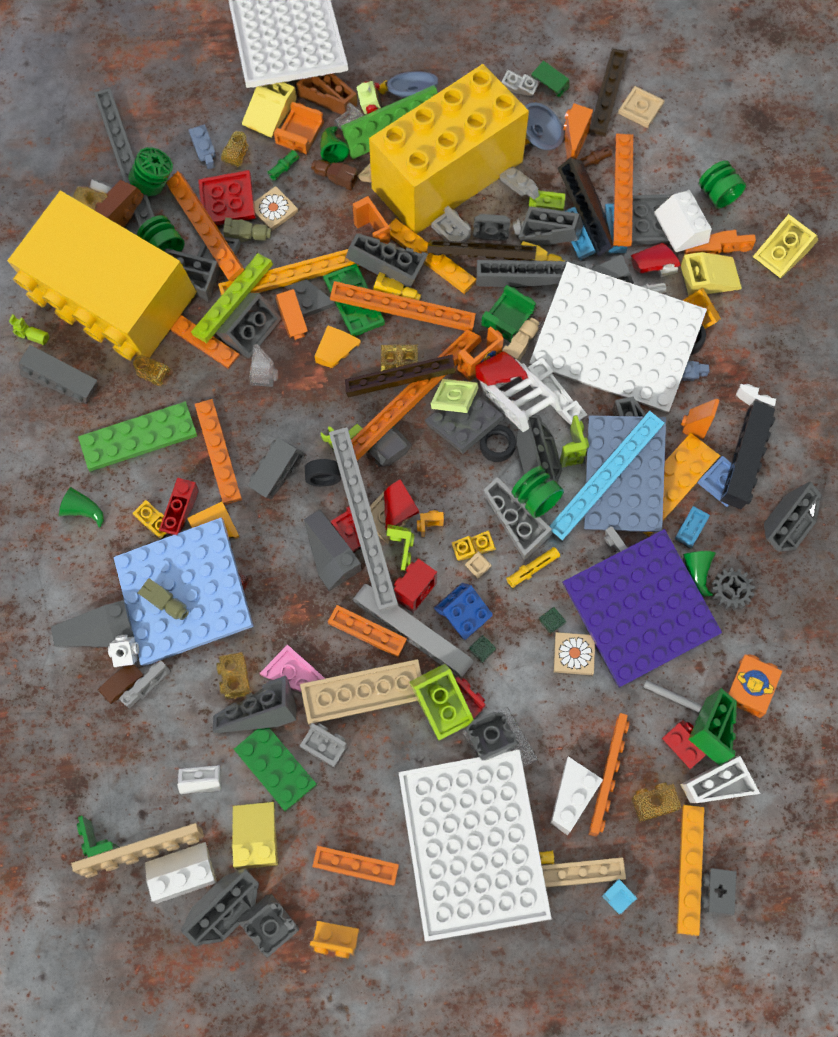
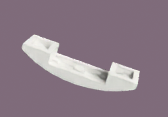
(568, 407)

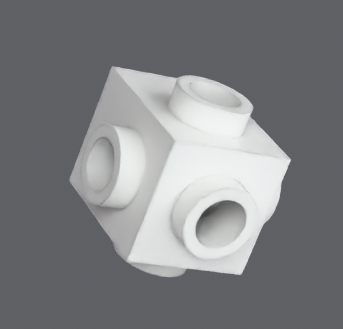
(123, 651)

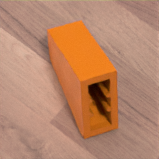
(291, 314)

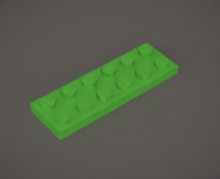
(360, 130)
(137, 436)

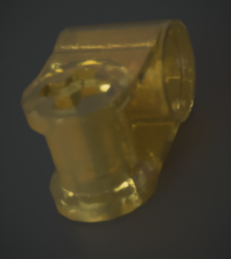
(235, 149)
(153, 372)

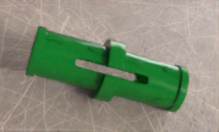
(283, 165)

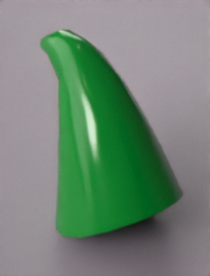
(331, 147)
(76, 503)
(698, 565)

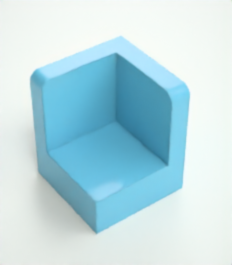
(619, 896)

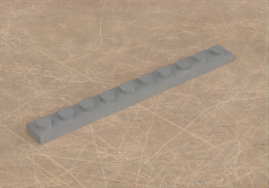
(363, 520)

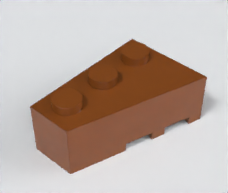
(327, 92)
(120, 203)

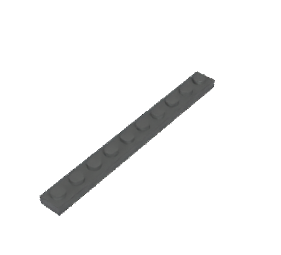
(121, 146)

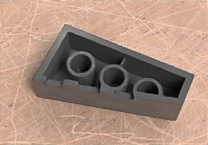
(386, 258)

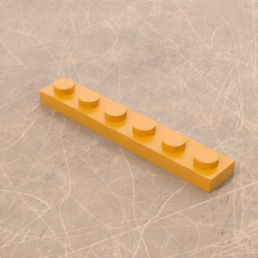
(438, 263)
(690, 870)

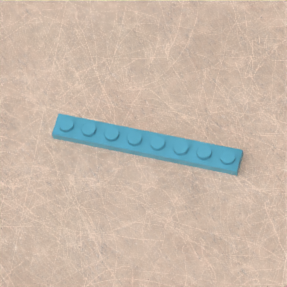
(606, 475)

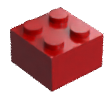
(415, 585)

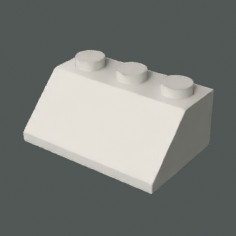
(683, 221)
(179, 873)

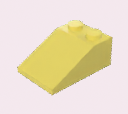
(786, 246)
(254, 836)

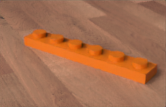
(218, 452)
(611, 766)

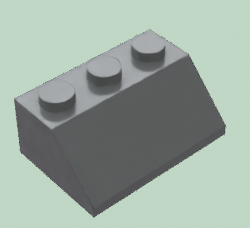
(249, 324)

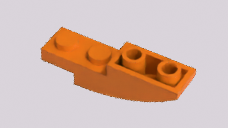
(725, 242)

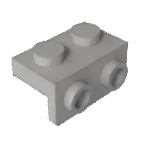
(451, 226)
(323, 744)

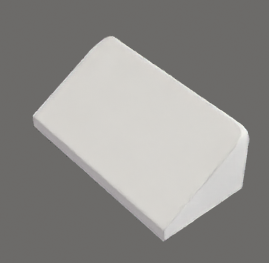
(199, 779)

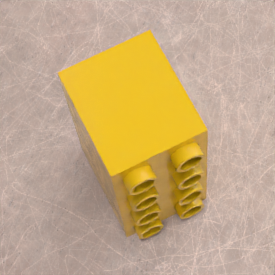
(448, 148)
(101, 277)

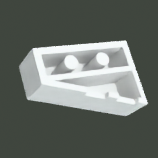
(721, 782)
(574, 794)

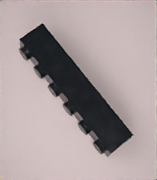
(747, 455)

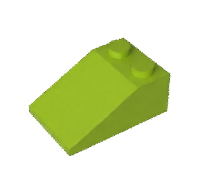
(442, 701)

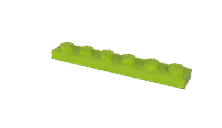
(232, 298)

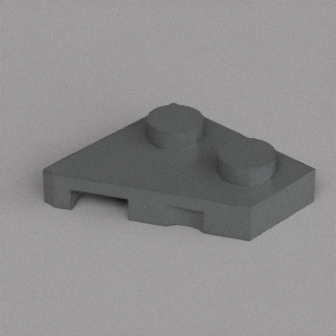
(311, 298)

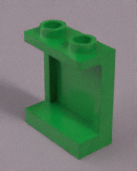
(509, 313)

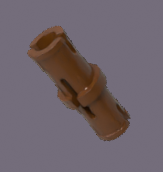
(596, 156)

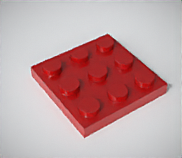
(228, 196)

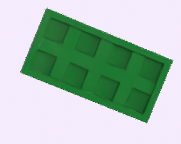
(357, 319)
(275, 767)

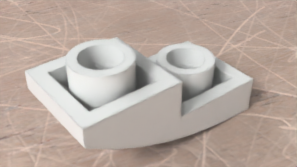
(519, 85)
(750, 394)

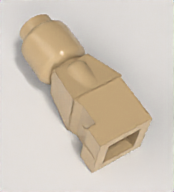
(520, 341)

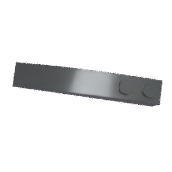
(520, 273)

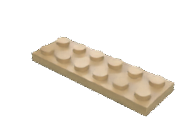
(359, 691)
(130, 853)

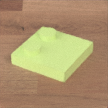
(454, 395)

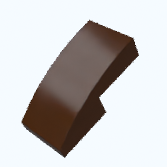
(120, 682)

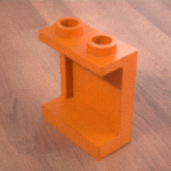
(299, 128)

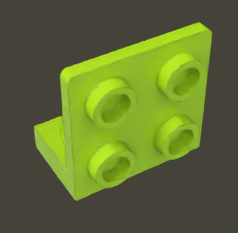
(575, 452)
(397, 534)

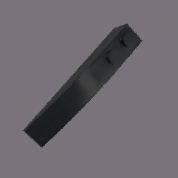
(587, 204)

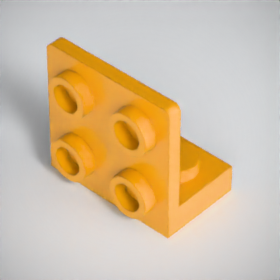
(335, 938)

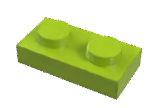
(549, 200)

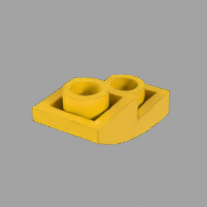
(150, 518)
(469, 546)

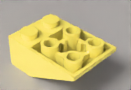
(269, 107)
(709, 272)

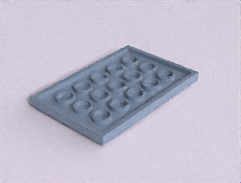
(637, 495)

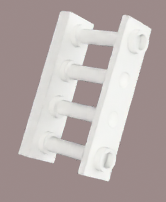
(511, 408)

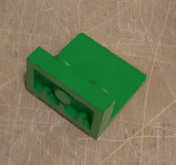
(90, 846)

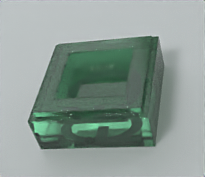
(552, 620)
(482, 649)

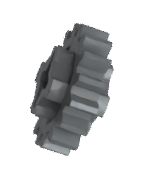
(728, 595)

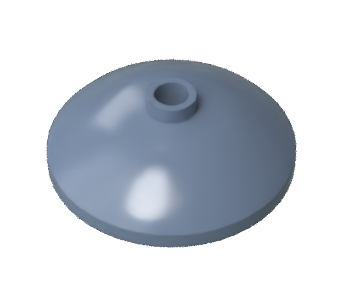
(411, 83)
(543, 127)

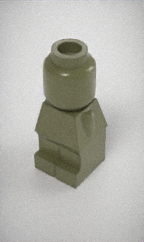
(245, 230)
(163, 600)

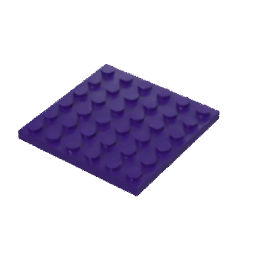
(641, 608)

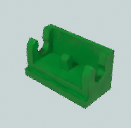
(551, 78)

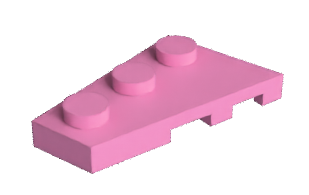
(292, 666)

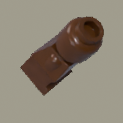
(337, 173)

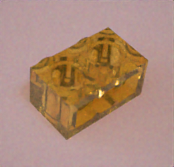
(399, 354)
(238, 675)

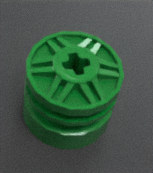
(150, 171)
(722, 184)
(161, 234)
(537, 492)

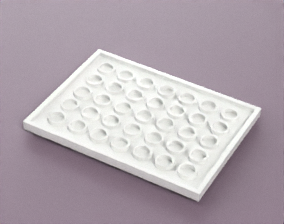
(286, 40)
(618, 336)
(473, 846)

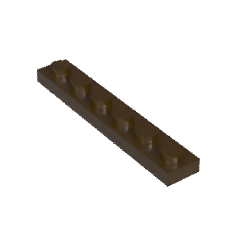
(608, 92)
(475, 249)
(400, 376)

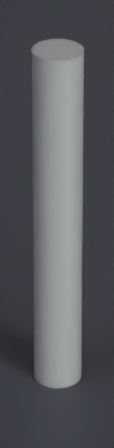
(672, 696)

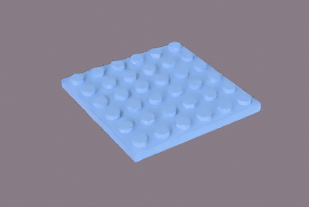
(198, 572)

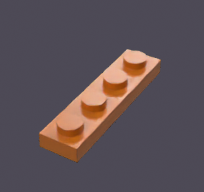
(367, 631)
(355, 865)

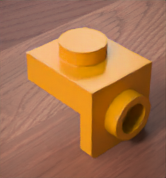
(429, 519)

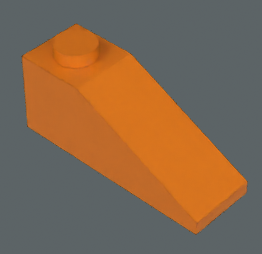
(700, 419)

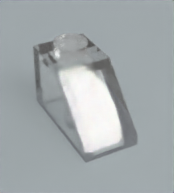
(262, 368)

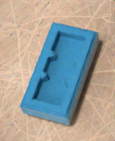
(692, 527)

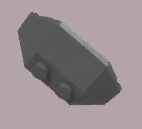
(538, 448)
(793, 518)
(221, 908)

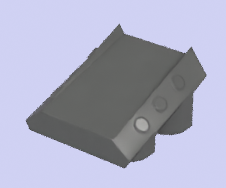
(491, 227)
(390, 448)
(491, 735)
(268, 925)

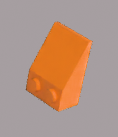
(576, 129)

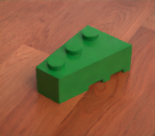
(714, 727)

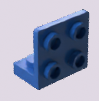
(464, 610)

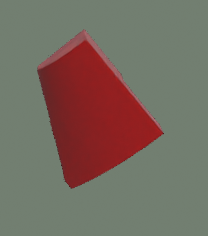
(654, 258)
(499, 369)
(398, 505)

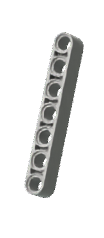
(415, 632)

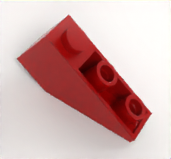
(179, 506)

